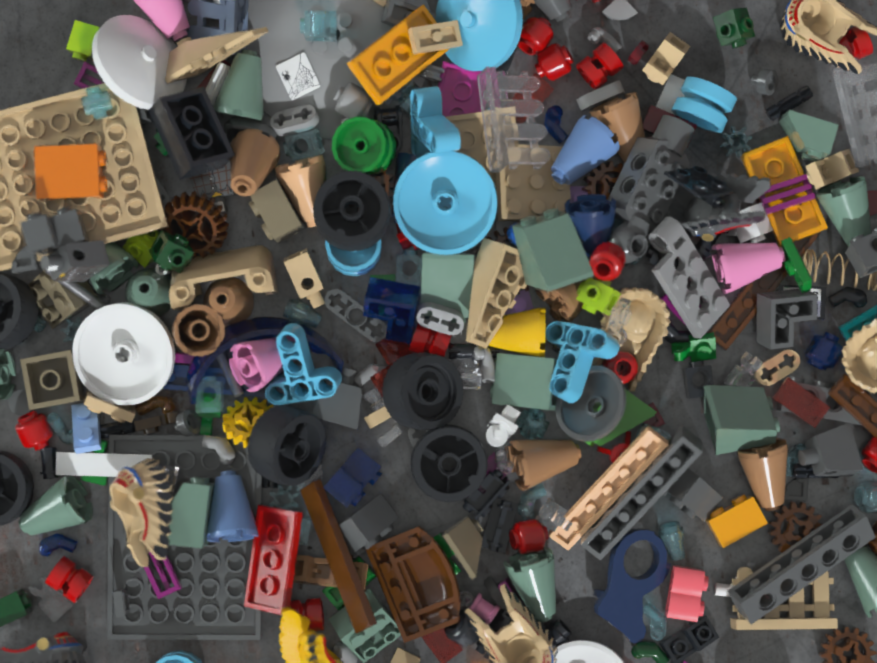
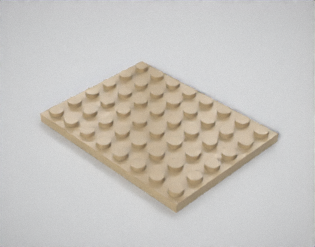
(132, 198)

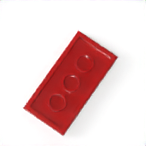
(273, 559)

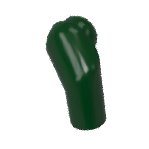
(649, 649)

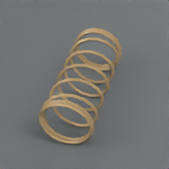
(808, 256)

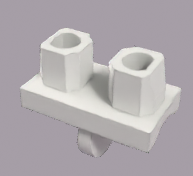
(502, 426)

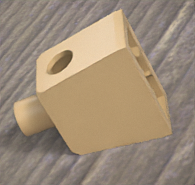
(302, 266)

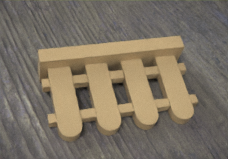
(795, 607)

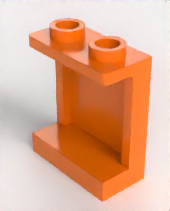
(70, 171)

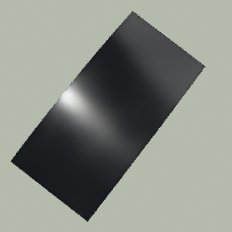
(689, 640)

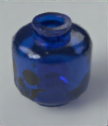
(824, 351)

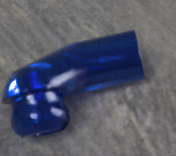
(552, 123)
(55, 542)

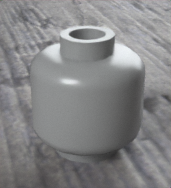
(352, 101)

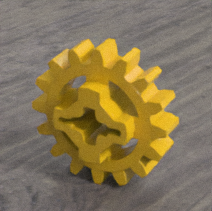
(236, 420)

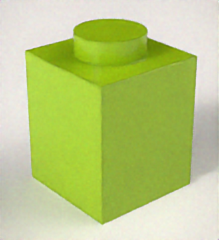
(81, 40)

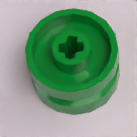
(349, 145)

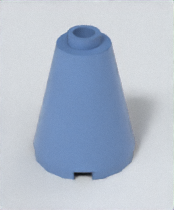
(584, 150)
(230, 511)

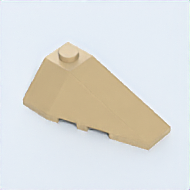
(201, 54)
(494, 287)

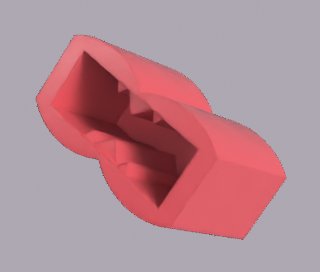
(685, 593)

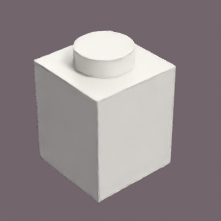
(756, 231)

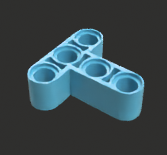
(428, 126)
(576, 356)
(298, 374)

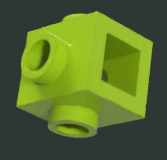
(139, 247)
(597, 296)

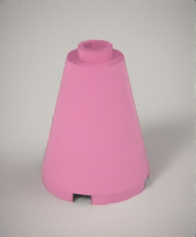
(167, 16)
(745, 262)
(256, 362)

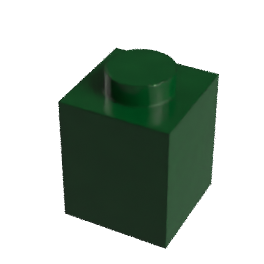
(14, 606)

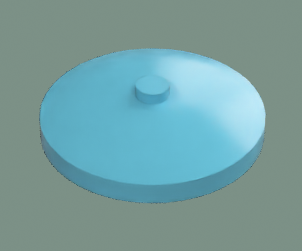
(487, 30)
(445, 202)

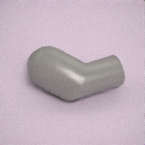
(222, 447)

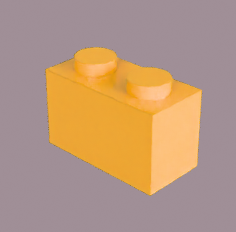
(736, 520)

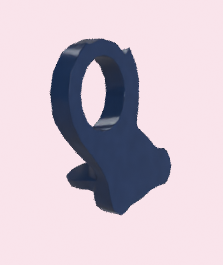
(623, 598)

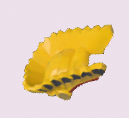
(300, 644)

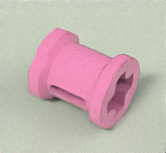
(484, 609)

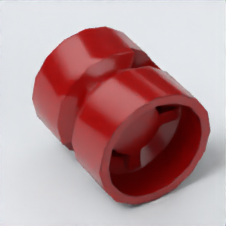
(857, 42)
(608, 64)
(429, 341)
(69, 579)
(312, 610)

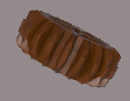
(206, 238)

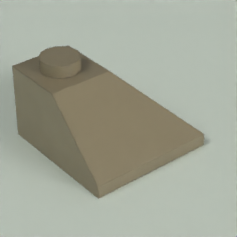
(466, 543)

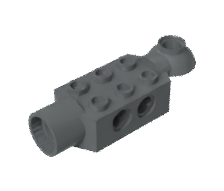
(643, 189)

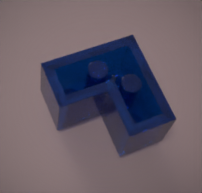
(394, 303)
(353, 477)

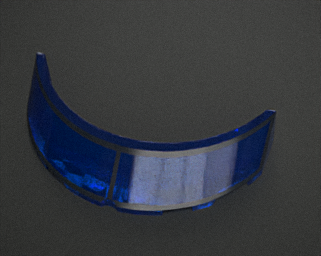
(250, 330)

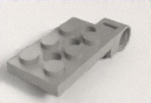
(672, 239)

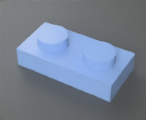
(85, 429)

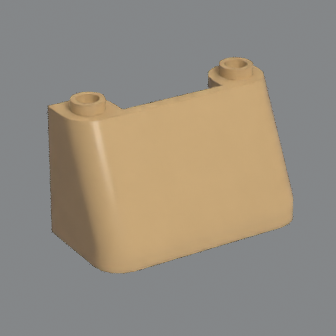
(253, 262)

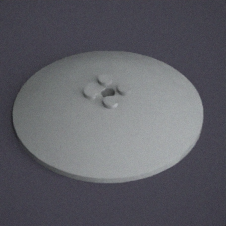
(358, 27)

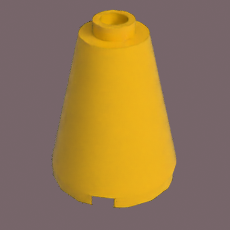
(522, 333)

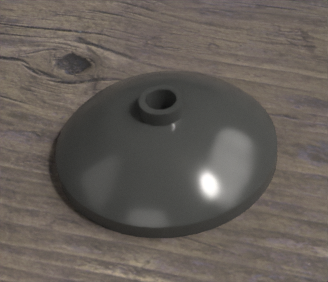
(582, 419)

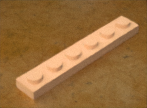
(610, 486)

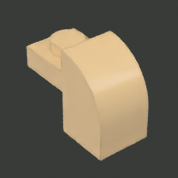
(665, 59)
(831, 169)

